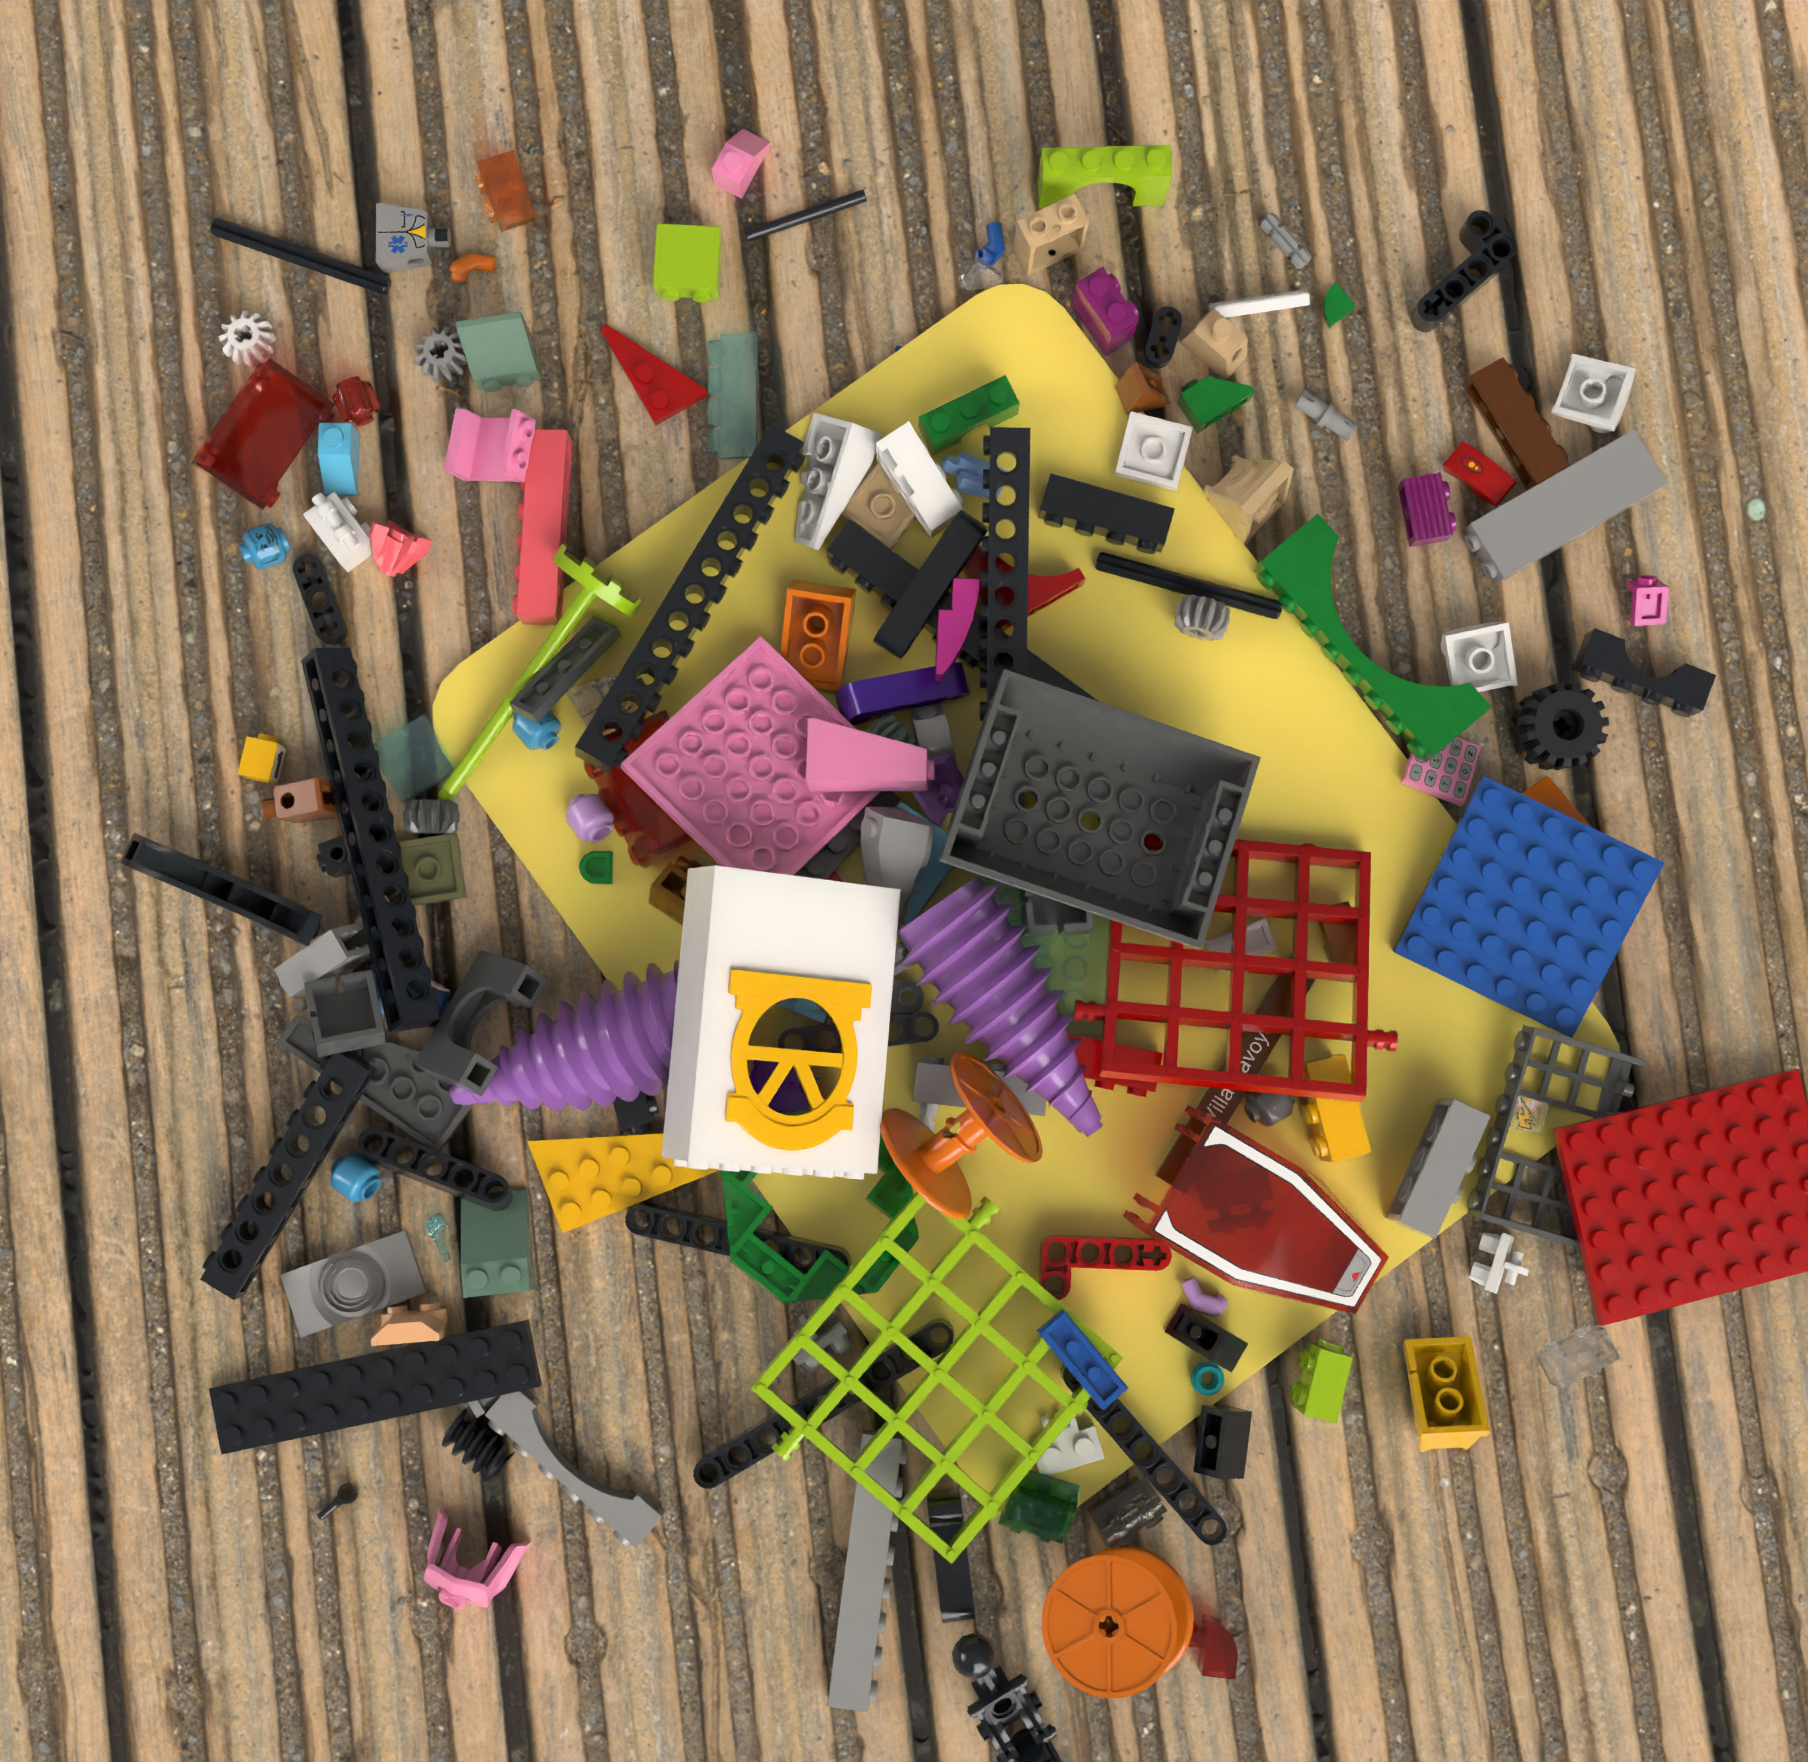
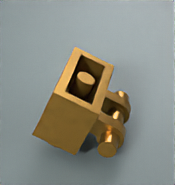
(669, 888)

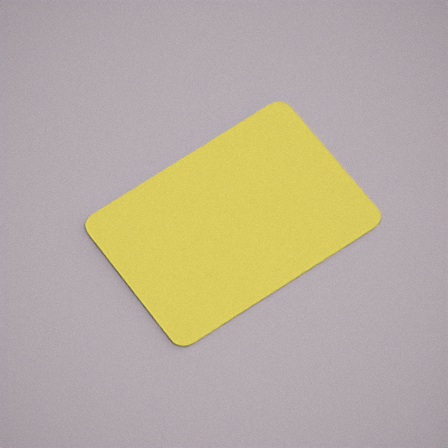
(1321, 780)

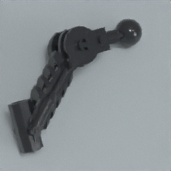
(1002, 1704)

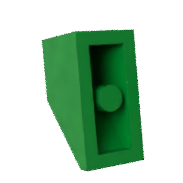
(1211, 400)

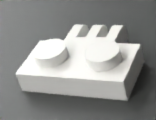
(1070, 1449)

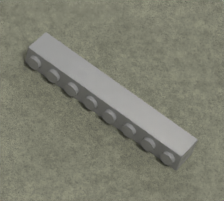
(866, 1583)

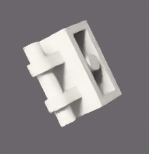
(339, 529)

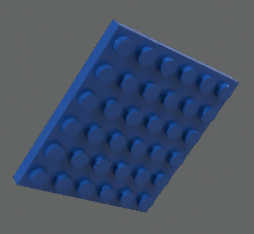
(1527, 906)

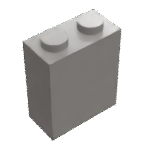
(326, 957)

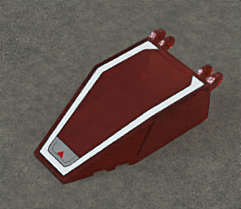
(1262, 1222)

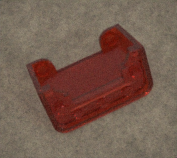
(262, 433)

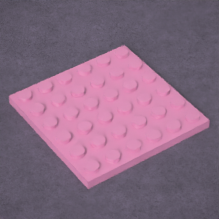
(737, 767)

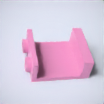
(489, 447)

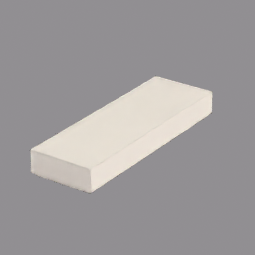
(1261, 303)

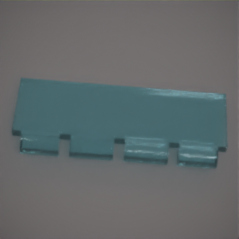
(737, 389)

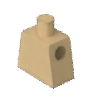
(1217, 344)

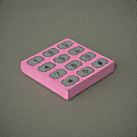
(1446, 774)

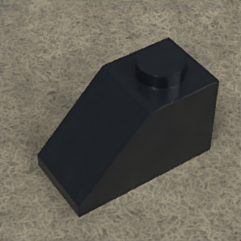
(1206, 1338)

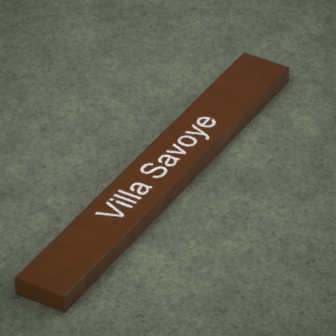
(1254, 1053)

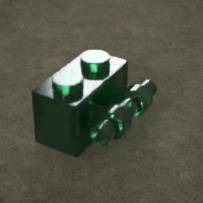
(1041, 1507)

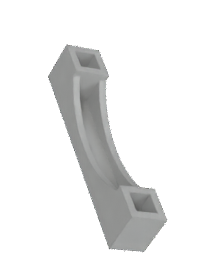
(627, 1513)

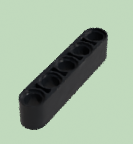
(930, 584)
(905, 1021)
(424, 1157)

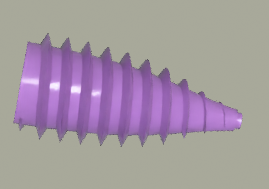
(1001, 996)
(590, 1052)

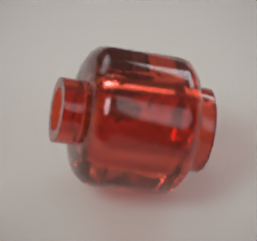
(356, 401)

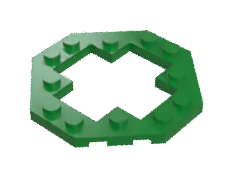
(747, 1210)

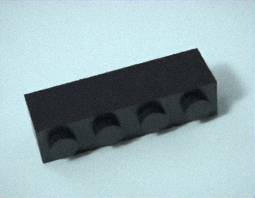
(1105, 513)

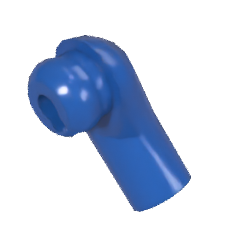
(995, 247)

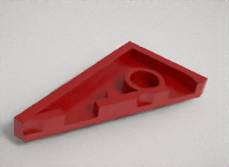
(657, 384)

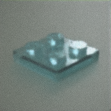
(413, 759)

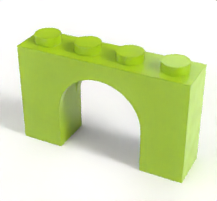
(1071, 168)

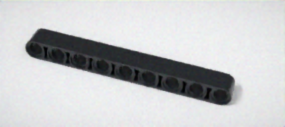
(757, 1450)

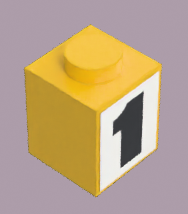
(262, 759)

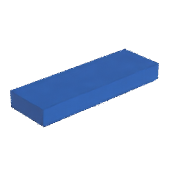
(1082, 1359)

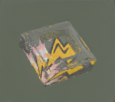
(1529, 1114)

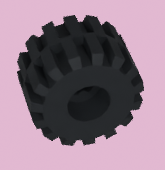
(1573, 714)

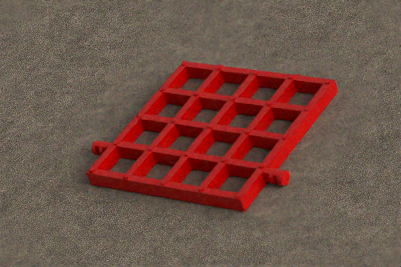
(1237, 963)

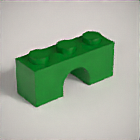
(982, 406)

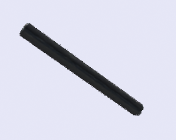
(300, 256)
(1188, 585)

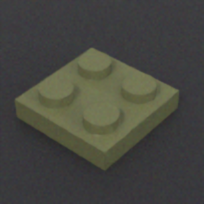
(433, 869)

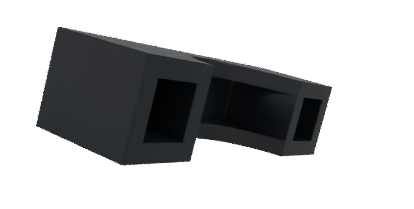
(1605, 659)

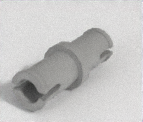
(1326, 415)

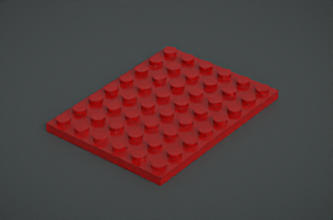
(1690, 1195)

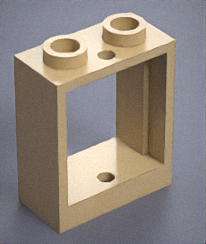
(1055, 228)

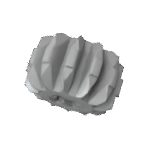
(430, 353)
(1202, 617)

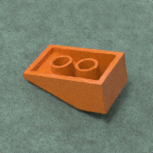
(818, 631)

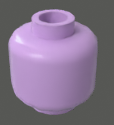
(589, 817)

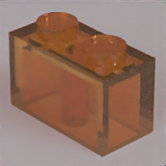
(506, 190)

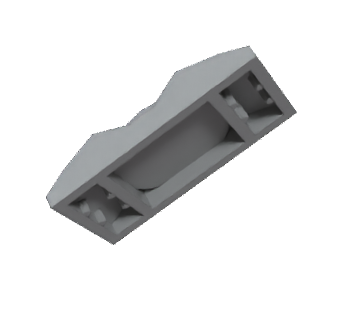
(353, 1283)

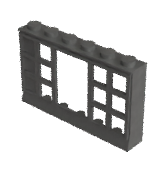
(1613, 1089)

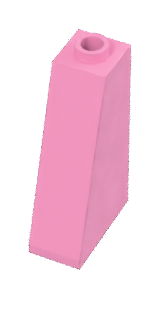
(861, 761)

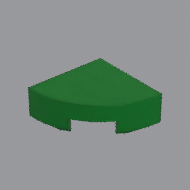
(1336, 305)

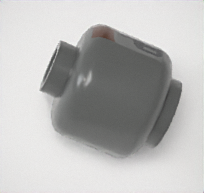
(1268, 1107)

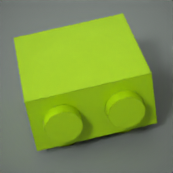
(688, 262)
(1321, 1380)

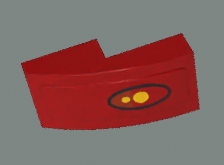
(1479, 472)

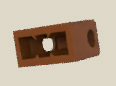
(301, 801)

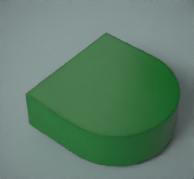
(597, 867)

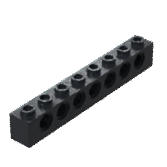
(219, 1268)

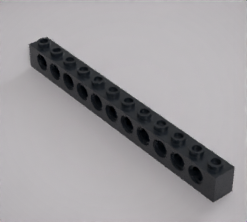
(1017, 443)
(774, 447)
(363, 853)

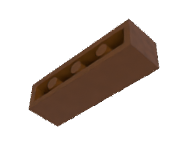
(1516, 423)

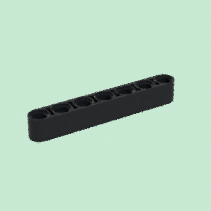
(690, 1236)
(1153, 1464)

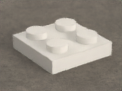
(1153, 451)

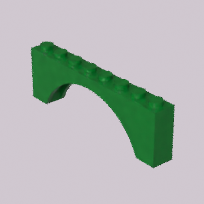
(1421, 713)

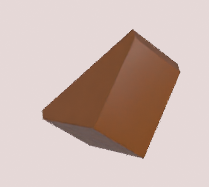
(1141, 390)

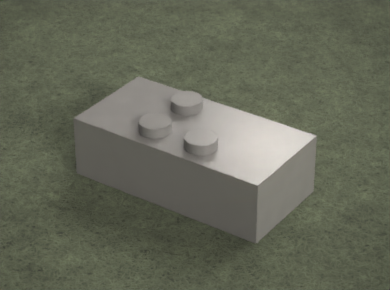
(1438, 1167)

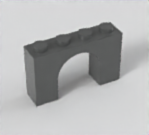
(486, 984)

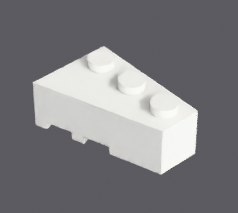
(918, 479)

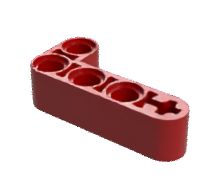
(1103, 1260)

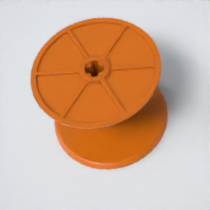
(931, 1158)
(1117, 1621)

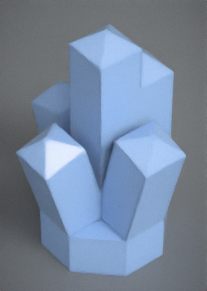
(969, 473)

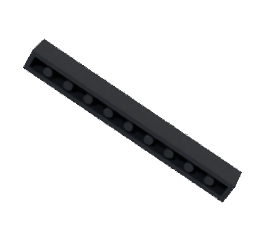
(889, 576)

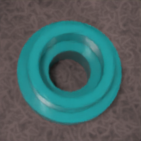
(1216, 1383)

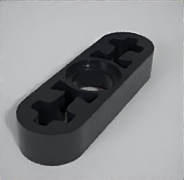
(319, 575)

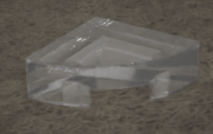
(980, 275)

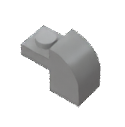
(932, 730)

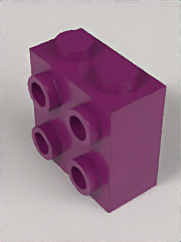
(1105, 310)

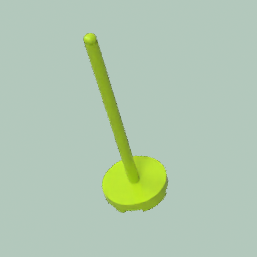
(593, 586)

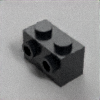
(1222, 1441)

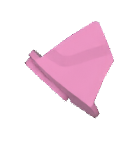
(464, 1585)

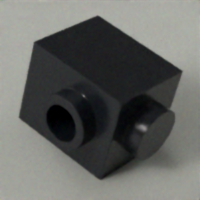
(333, 857)
(637, 1113)

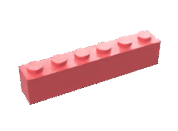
(543, 528)

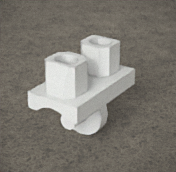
(1491, 1276)

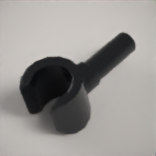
(337, 1502)

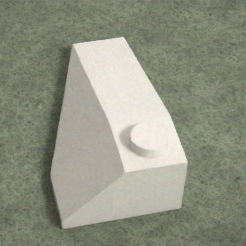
(836, 465)

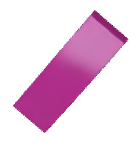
(955, 624)

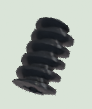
(476, 1447)

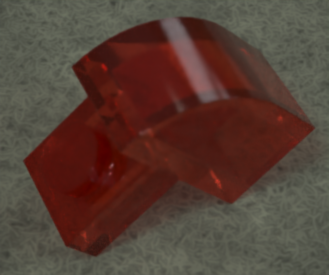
(1216, 1648)

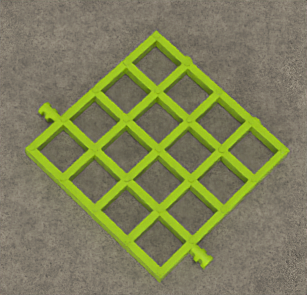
(937, 1372)

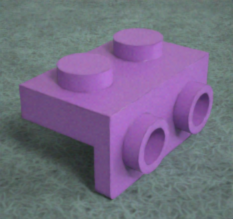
(942, 791)

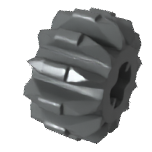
(431, 816)

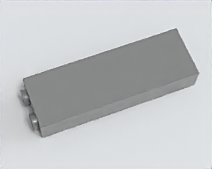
(1564, 507)

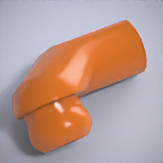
(469, 262)

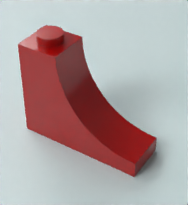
(1041, 589)

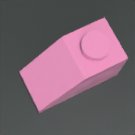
(739, 162)

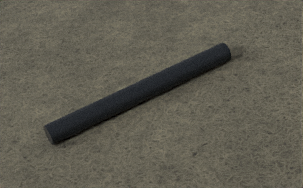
(805, 215)

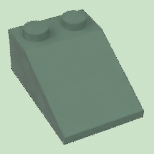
(499, 351)
(497, 1247)

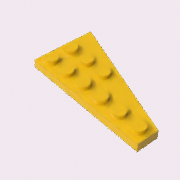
(605, 1174)

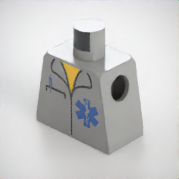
(406, 237)

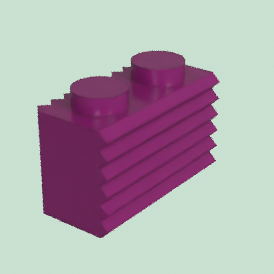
(1426, 509)

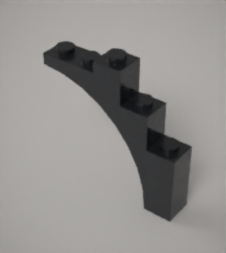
(222, 889)

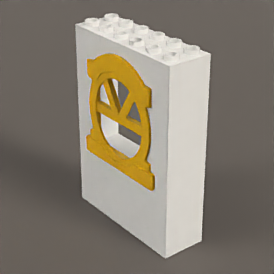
(743, 950)

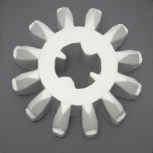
(243, 349)

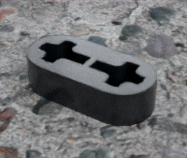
(1170, 338)

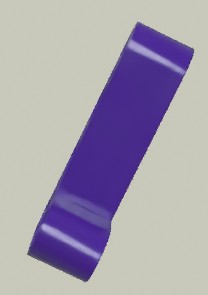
(899, 692)

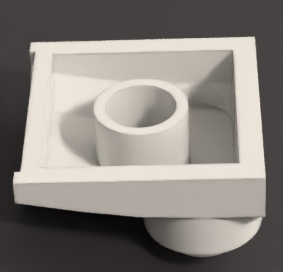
(1594, 393)
(1480, 656)

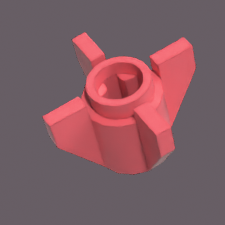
(396, 548)

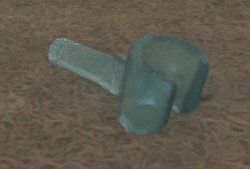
(433, 1228)

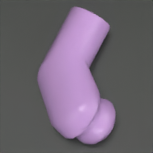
(1201, 1302)

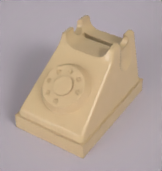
(1250, 494)

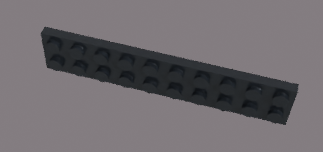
(375, 1387)

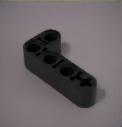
(1460, 278)
(954, 1578)

